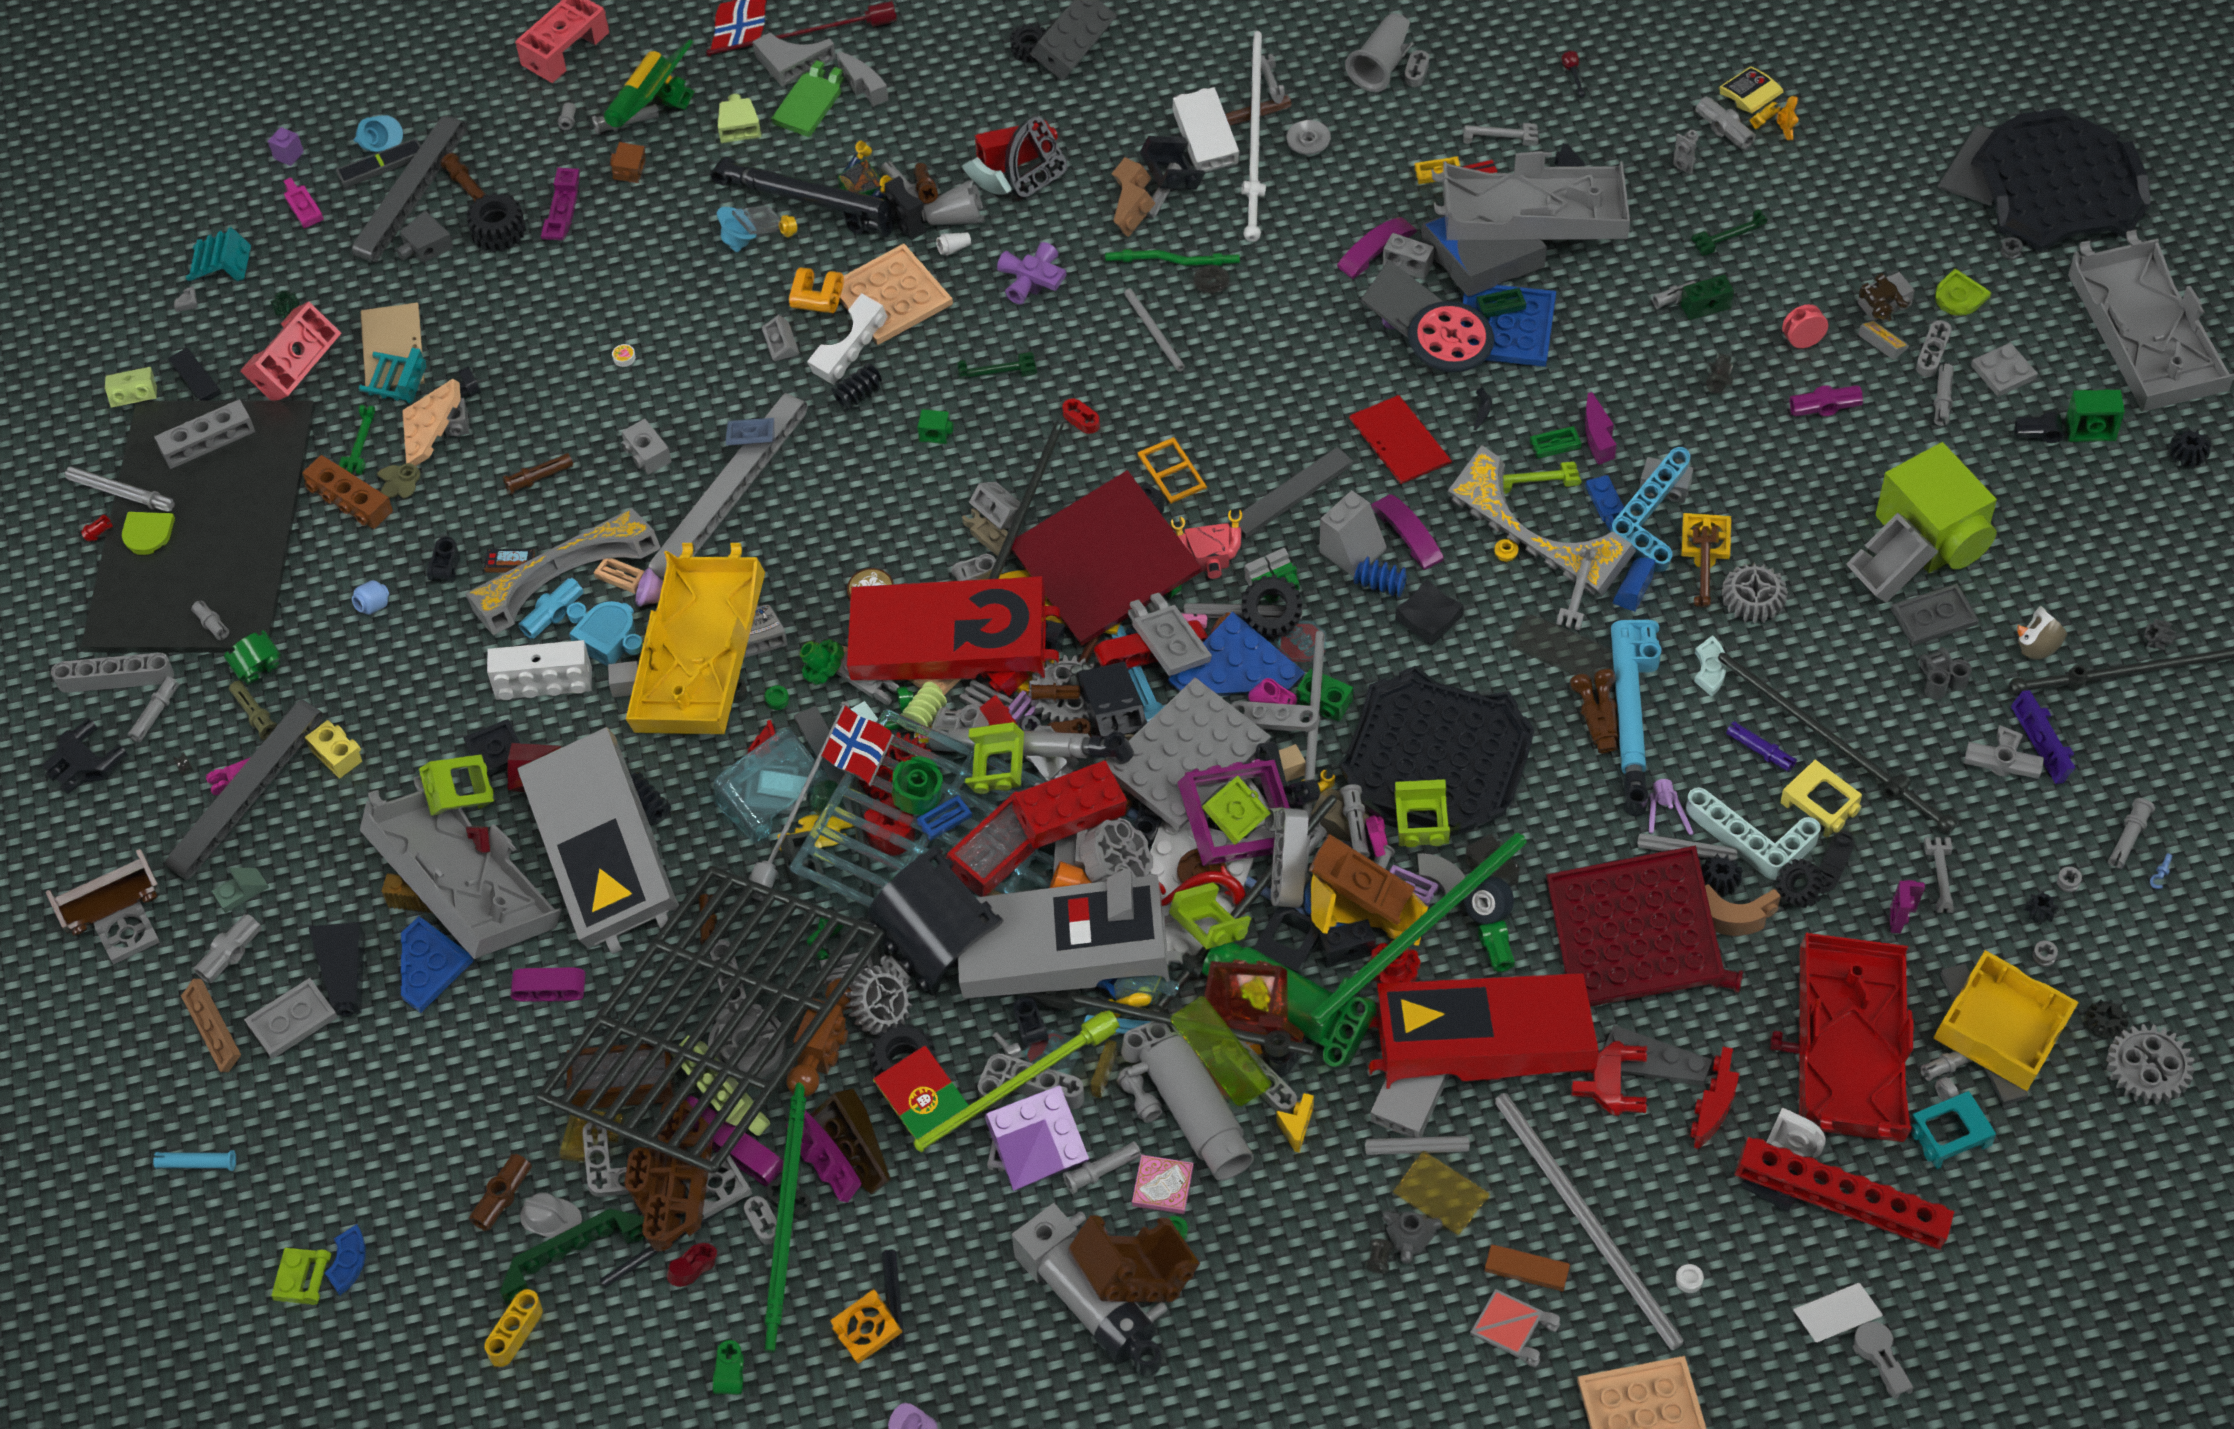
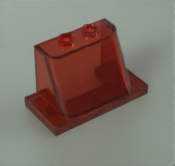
(1251, 996)

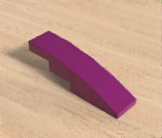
(828, 1159)

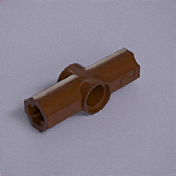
(491, 1204)

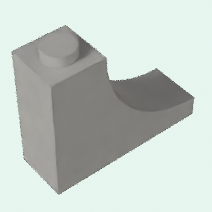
(788, 60)

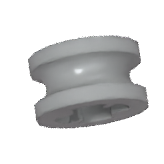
(2065, 885)
(2051, 957)

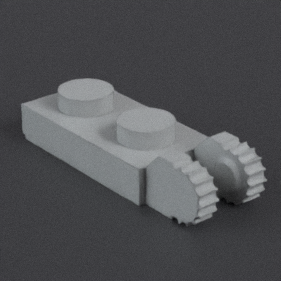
(869, 687)

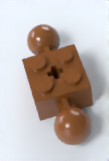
(823, 1047)

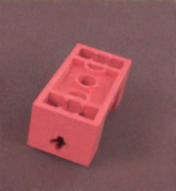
(543, 45)
(278, 368)

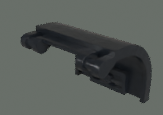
(929, 918)

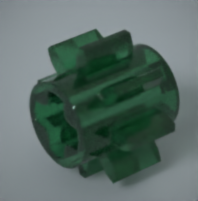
(284, 303)

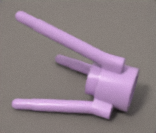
(1665, 795)

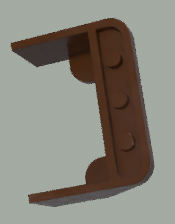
(105, 895)

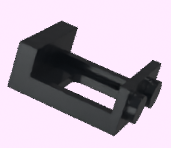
(1167, 150)
(1284, 955)

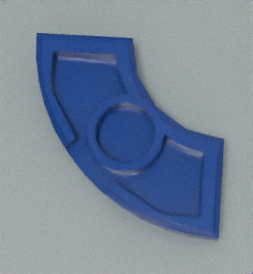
(349, 1260)

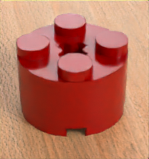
(891, 825)

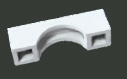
(832, 360)

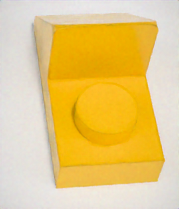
(1296, 1124)

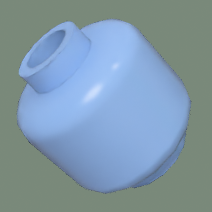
(370, 597)

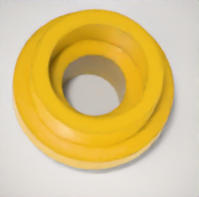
(788, 225)
(1506, 555)

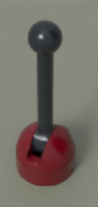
(1571, 61)

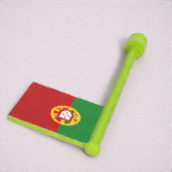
(934, 1106)

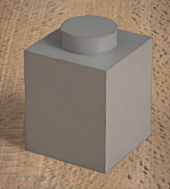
(622, 678)

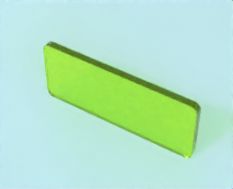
(1220, 1051)

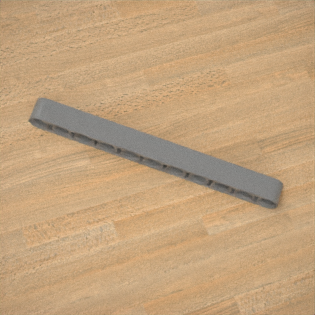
(730, 484)

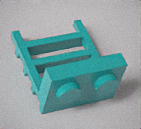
(224, 251)
(409, 379)

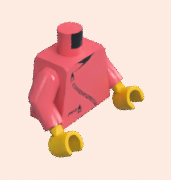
(1211, 544)

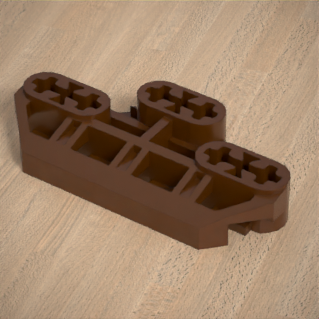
(657, 1184)

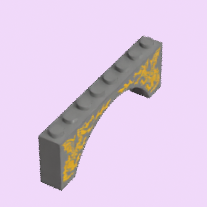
(1483, 492)
(502, 597)

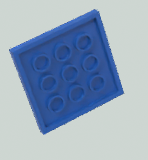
(1519, 335)

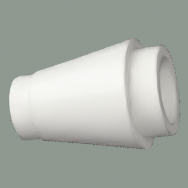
(952, 242)

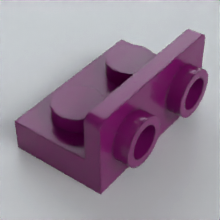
(1904, 901)

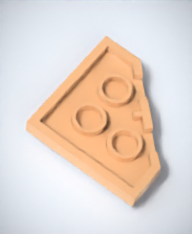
(427, 420)

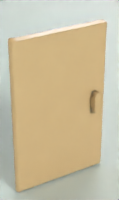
(389, 332)

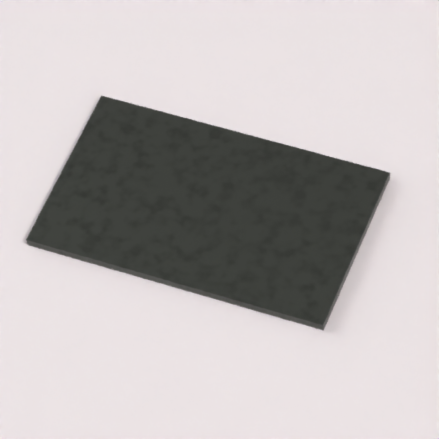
(226, 535)

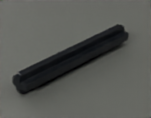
(892, 1293)

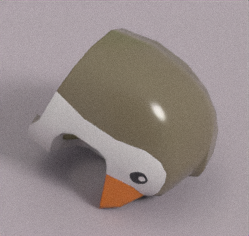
(2041, 636)

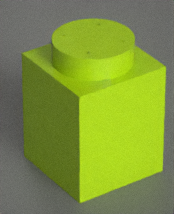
(1943, 504)

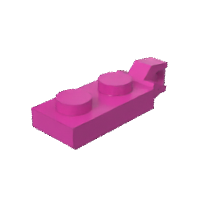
(302, 204)
(1377, 834)

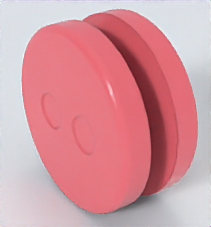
(1805, 326)

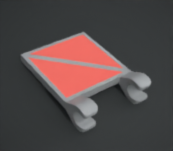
(1510, 1324)

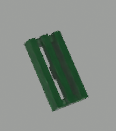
(1502, 305)

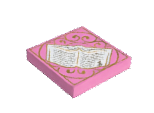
(1162, 1184)

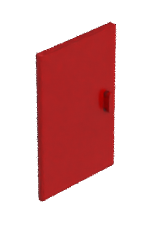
(1400, 439)

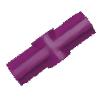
(1826, 400)

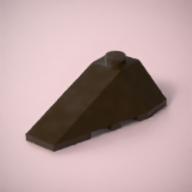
(851, 1130)

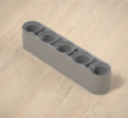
(112, 672)

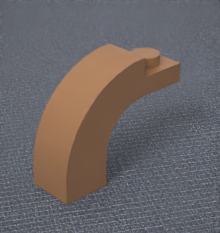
(1741, 918)

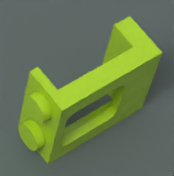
(996, 740)
(440, 787)
(1422, 797)
(1201, 903)

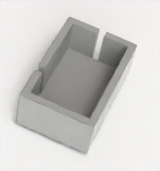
(1899, 557)

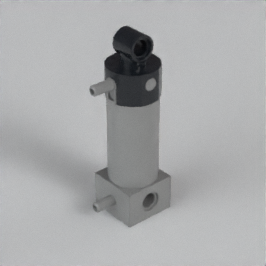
(1116, 1326)

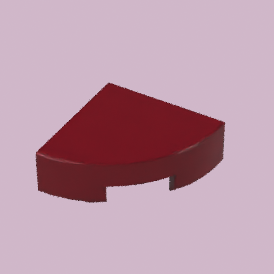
(480, 837)

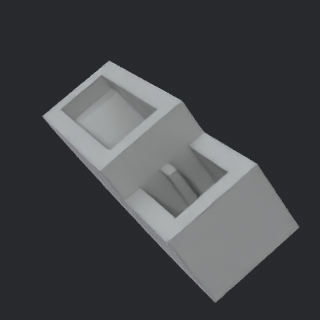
(862, 79)

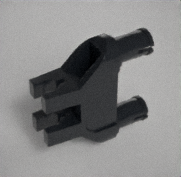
(78, 764)

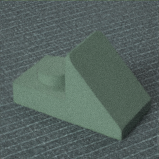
(243, 886)

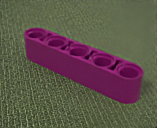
(747, 1154)

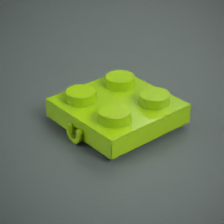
(1236, 810)

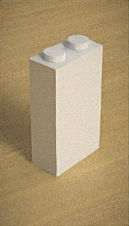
(1205, 129)

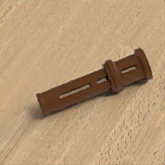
(460, 173)
(925, 183)
(527, 476)

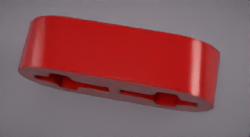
(1083, 413)

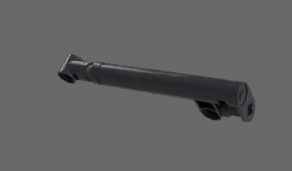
(858, 210)

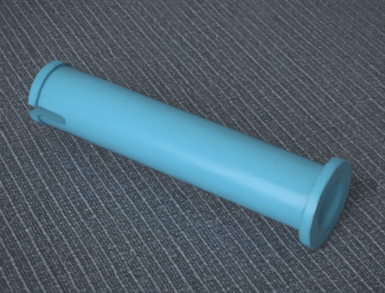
(195, 1160)

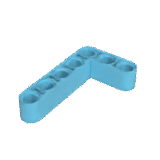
(1647, 506)

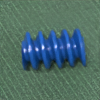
(1381, 577)

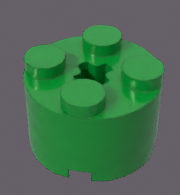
(253, 656)
(917, 785)

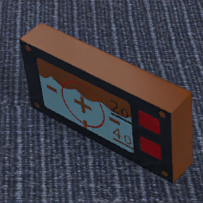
(506, 559)

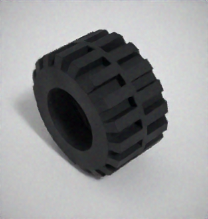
(496, 222)
(1272, 586)
(896, 1042)

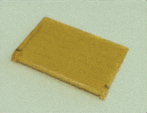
(1441, 1192)

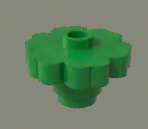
(821, 660)

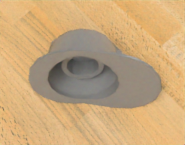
(549, 1215)

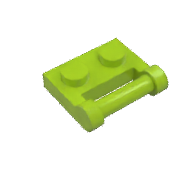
(293, 1274)

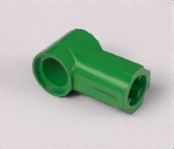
(1496, 939)

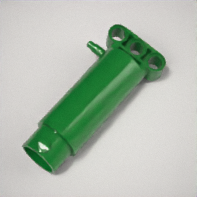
(1303, 999)

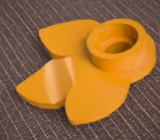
(1787, 118)

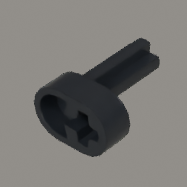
(469, 383)

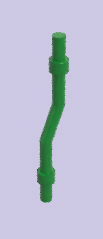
(1129, 255)

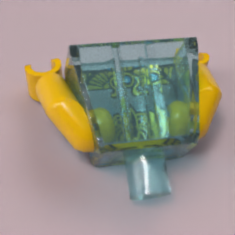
(1142, 990)

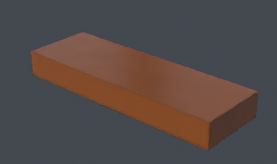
(1527, 1267)

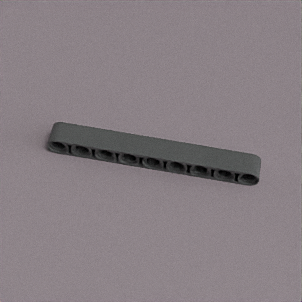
(408, 189)
(243, 790)

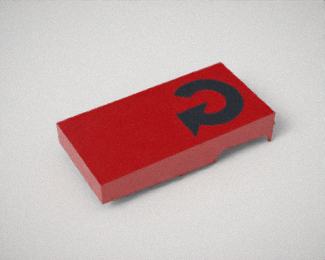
(948, 629)

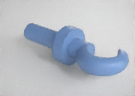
(2162, 870)

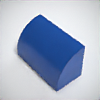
(1635, 583)

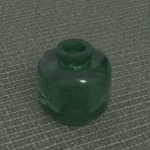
(821, 795)

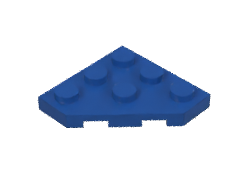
(428, 963)

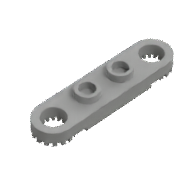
(1279, 716)

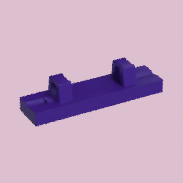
(2041, 734)

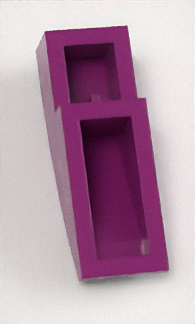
(1599, 431)

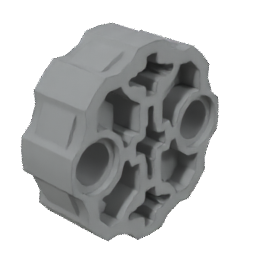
(1113, 848)

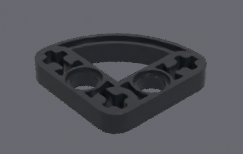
(1047, 158)

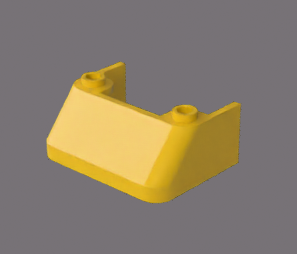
(1332, 907)

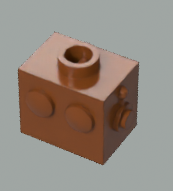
(628, 162)

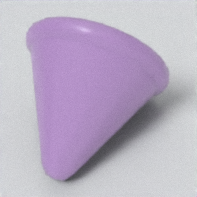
(648, 588)

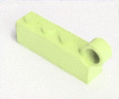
(759, 1124)

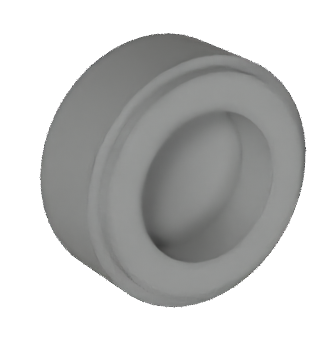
(1946, 1089)

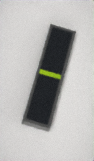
(378, 163)

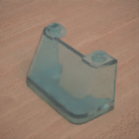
(765, 783)

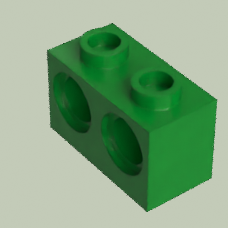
(1330, 691)

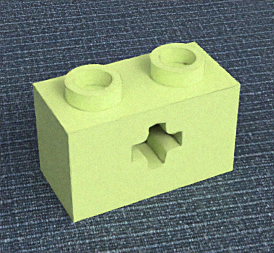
(130, 387)

